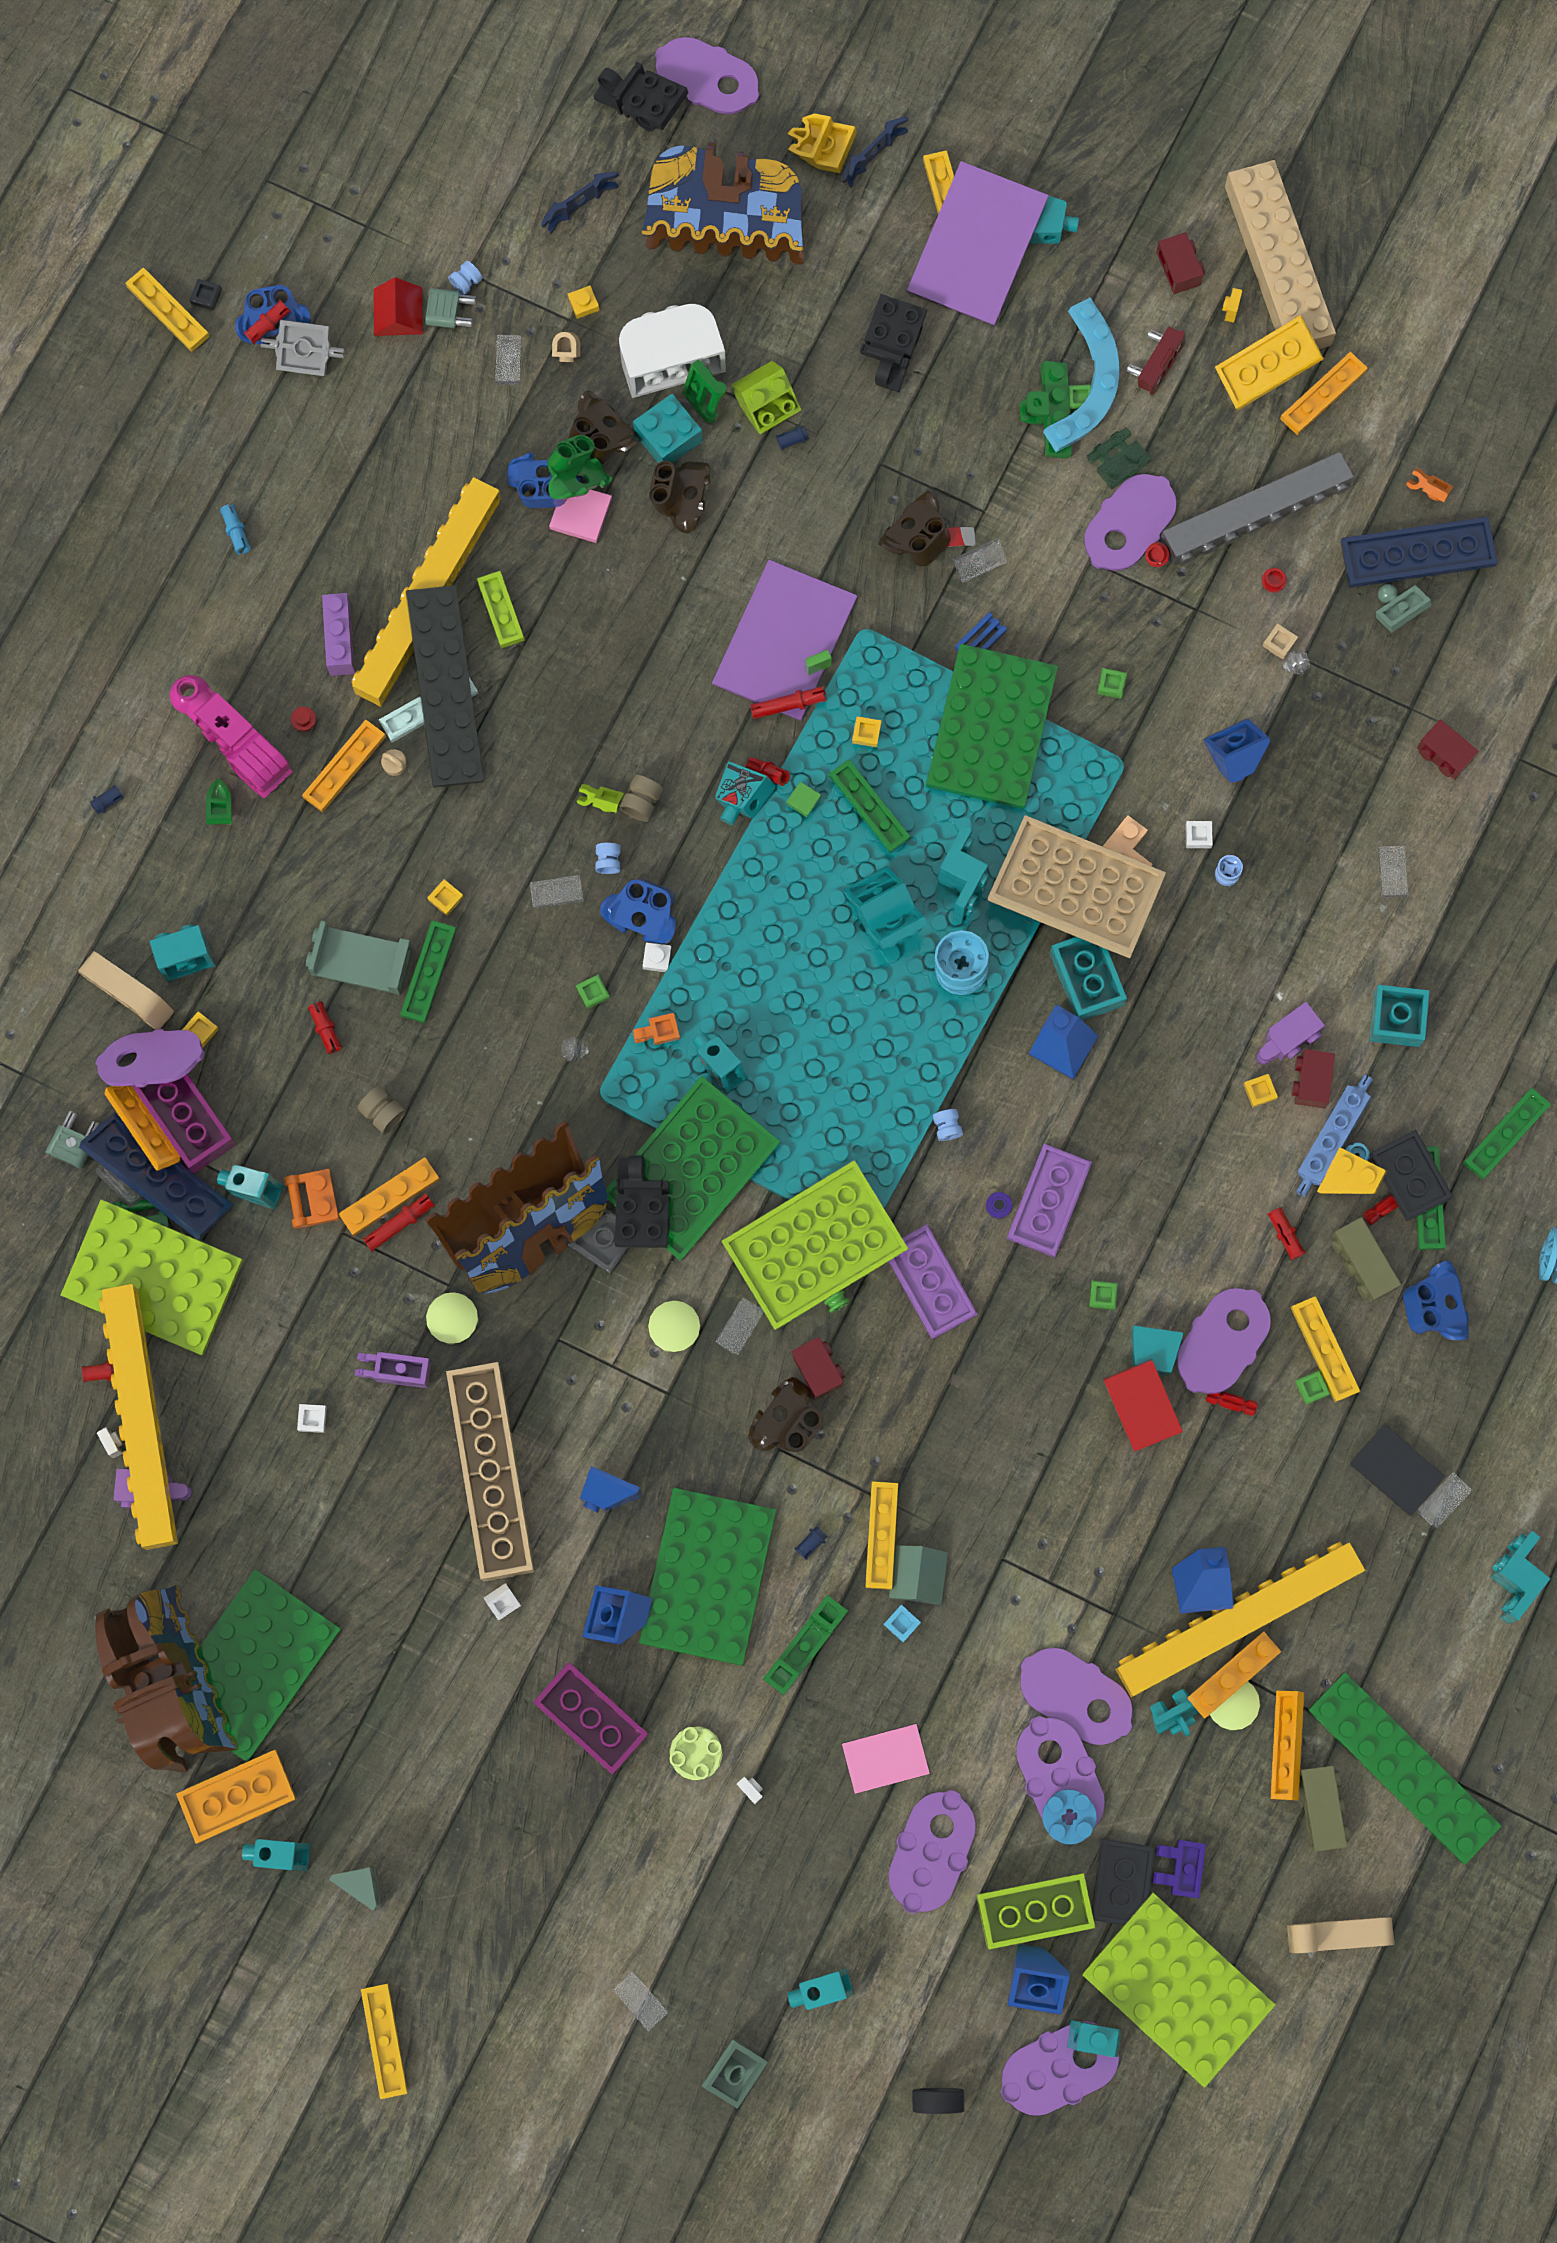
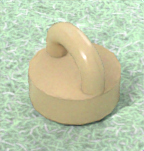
(394, 762)

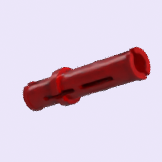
(799, 699)
(399, 1222)

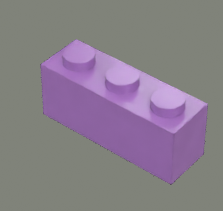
(338, 634)

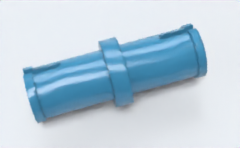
(235, 529)

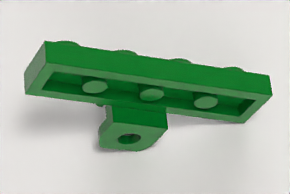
(1049, 404)

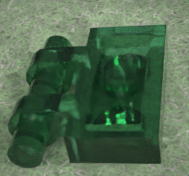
(1123, 464)

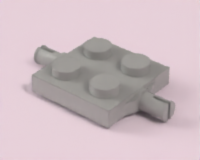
(303, 347)

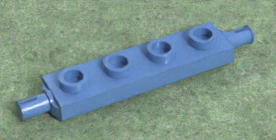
(1334, 1134)

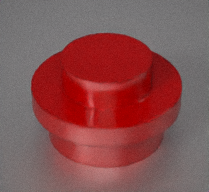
(1157, 554)
(1274, 580)
(303, 719)

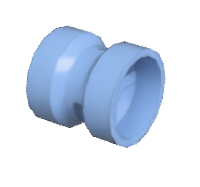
(465, 277)
(608, 858)
(1228, 865)
(947, 1125)

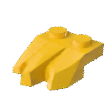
(822, 142)

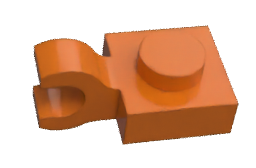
(1433, 486)
(661, 1029)

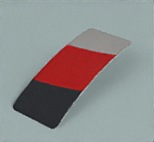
(962, 536)

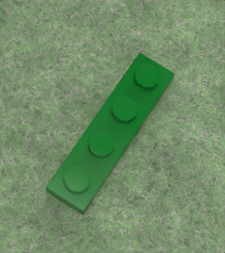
(869, 806)
(428, 972)
(1506, 1133)
(1431, 1224)

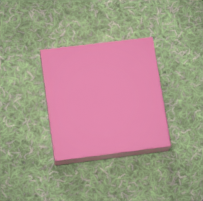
(582, 515)

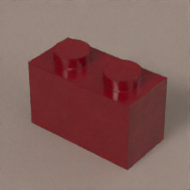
(1180, 263)
(1447, 750)
(1314, 1078)
(817, 1367)

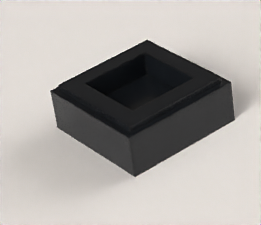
(205, 294)

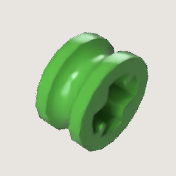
(837, 1301)

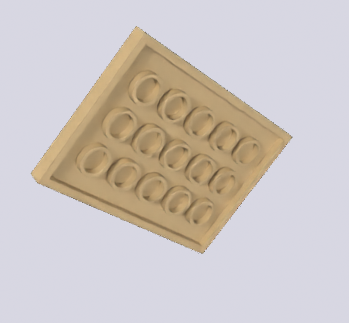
(1077, 886)

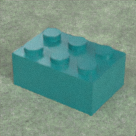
(1087, 977)

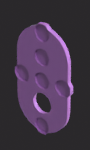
(702, 68)
(1138, 511)
(159, 1059)
(1216, 1354)
(1064, 1686)
(1071, 1771)
(929, 1866)
(1046, 2077)

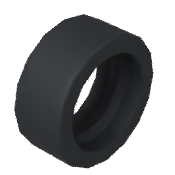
(938, 2100)

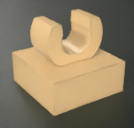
(1280, 641)

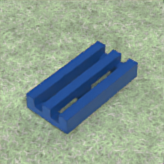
(994, 623)

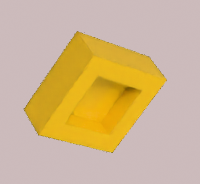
(583, 302)
(1231, 305)
(866, 731)
(445, 897)
(202, 1028)
(1260, 1090)

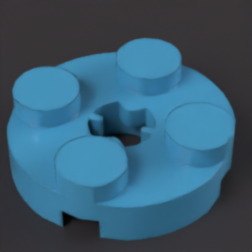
(1056, 1807)

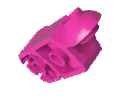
(245, 749)

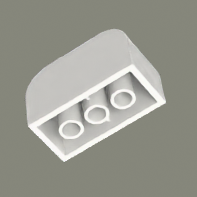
(664, 345)

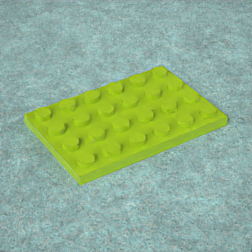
(814, 1245)
(176, 1276)
(1178, 1989)

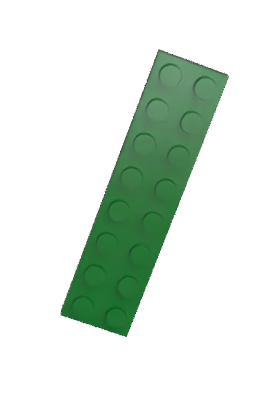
(1404, 1768)

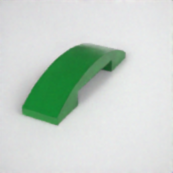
(805, 1645)

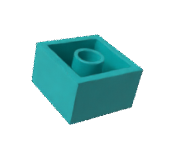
(668, 430)
(182, 952)
(1399, 1015)

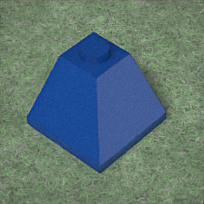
(1237, 749)
(1063, 1042)
(607, 1491)
(1203, 1581)
(616, 1615)
(1037, 1980)

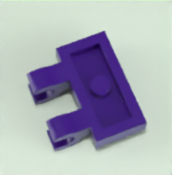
(1187, 1868)

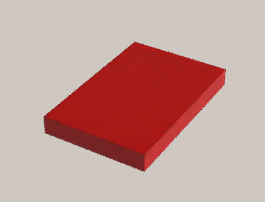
(1143, 1405)

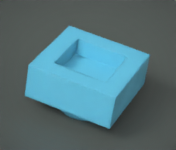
(902, 1623)

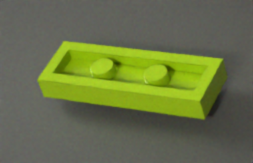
(500, 609)

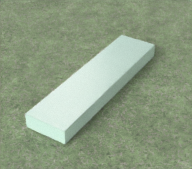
(408, 718)

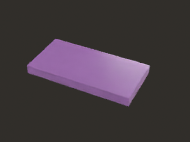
(1049, 1200)
(931, 1284)

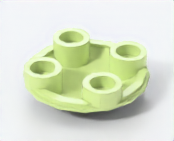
(452, 1318)
(674, 1326)
(1238, 1709)
(696, 1753)

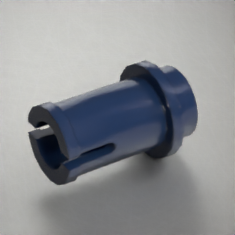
(792, 437)
(106, 800)
(811, 1542)

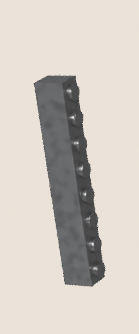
(1257, 509)

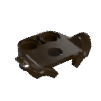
(590, 423)
(682, 511)
(927, 536)
(768, 1433)

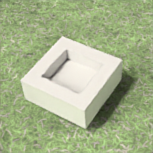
(1198, 834)
(656, 957)
(312, 1418)
(111, 1442)
(502, 1601)
(751, 1789)

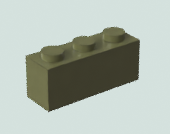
(1364, 1260)
(1323, 1808)

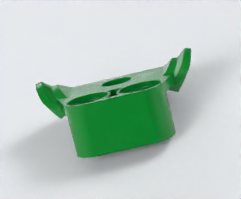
(573, 459)

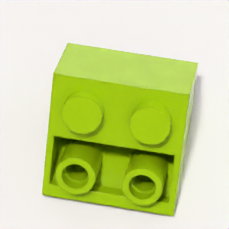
(766, 396)

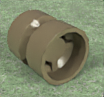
(640, 799)
(385, 1113)

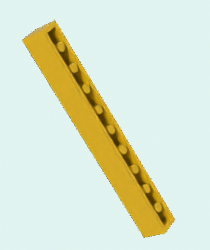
(439, 569)
(139, 1417)
(1245, 1617)

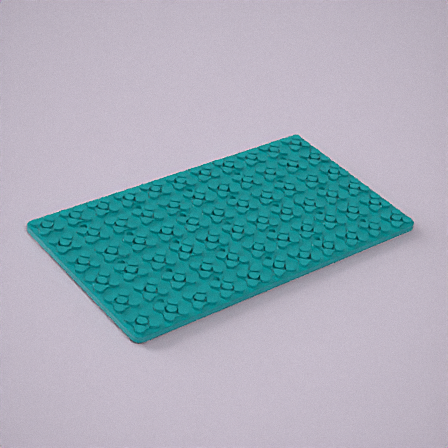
(833, 1032)

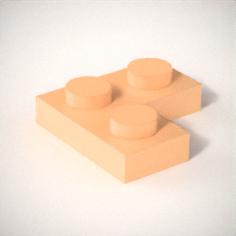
(1127, 838)

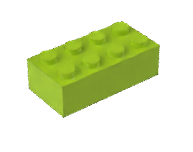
(1035, 1911)

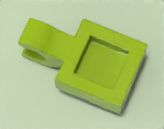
(604, 798)

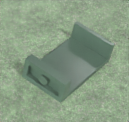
(359, 959)

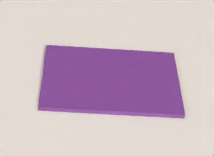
(977, 243)
(781, 627)

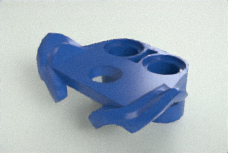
(297, 313)
(522, 474)
(621, 907)
(1431, 1305)

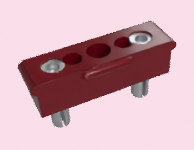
(1161, 359)

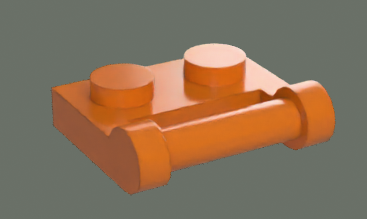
(320, 1197)

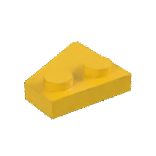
(1351, 1175)

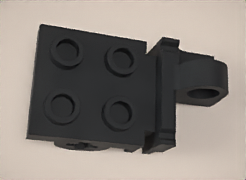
(641, 95)
(892, 339)
(640, 1207)

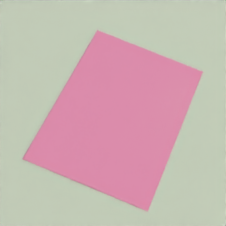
(885, 1758)

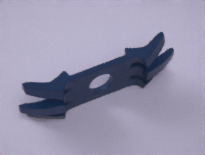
(857, 163)
(560, 211)

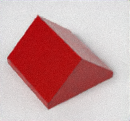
(398, 308)

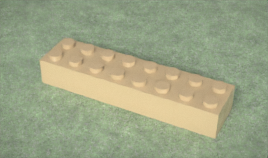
(1278, 250)
(490, 1472)

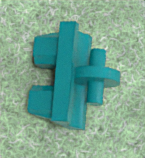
(1177, 1718)

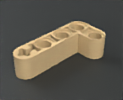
(126, 990)
(1340, 1934)

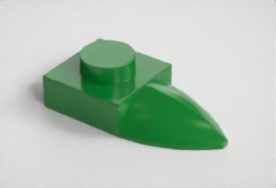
(218, 804)

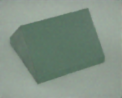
(918, 1574)
(362, 1885)
(734, 2073)

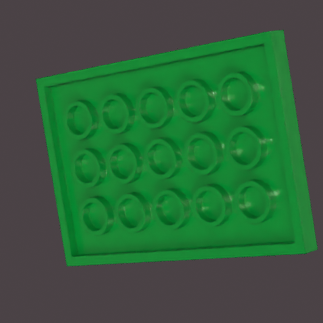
(991, 726)
(707, 1156)
(708, 1576)
(262, 1658)

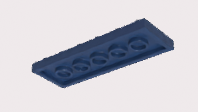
(1418, 552)
(171, 1189)

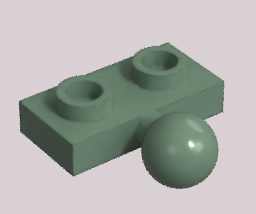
(1400, 608)

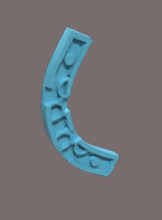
(1104, 379)

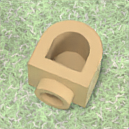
(566, 346)

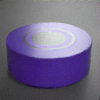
(999, 1205)

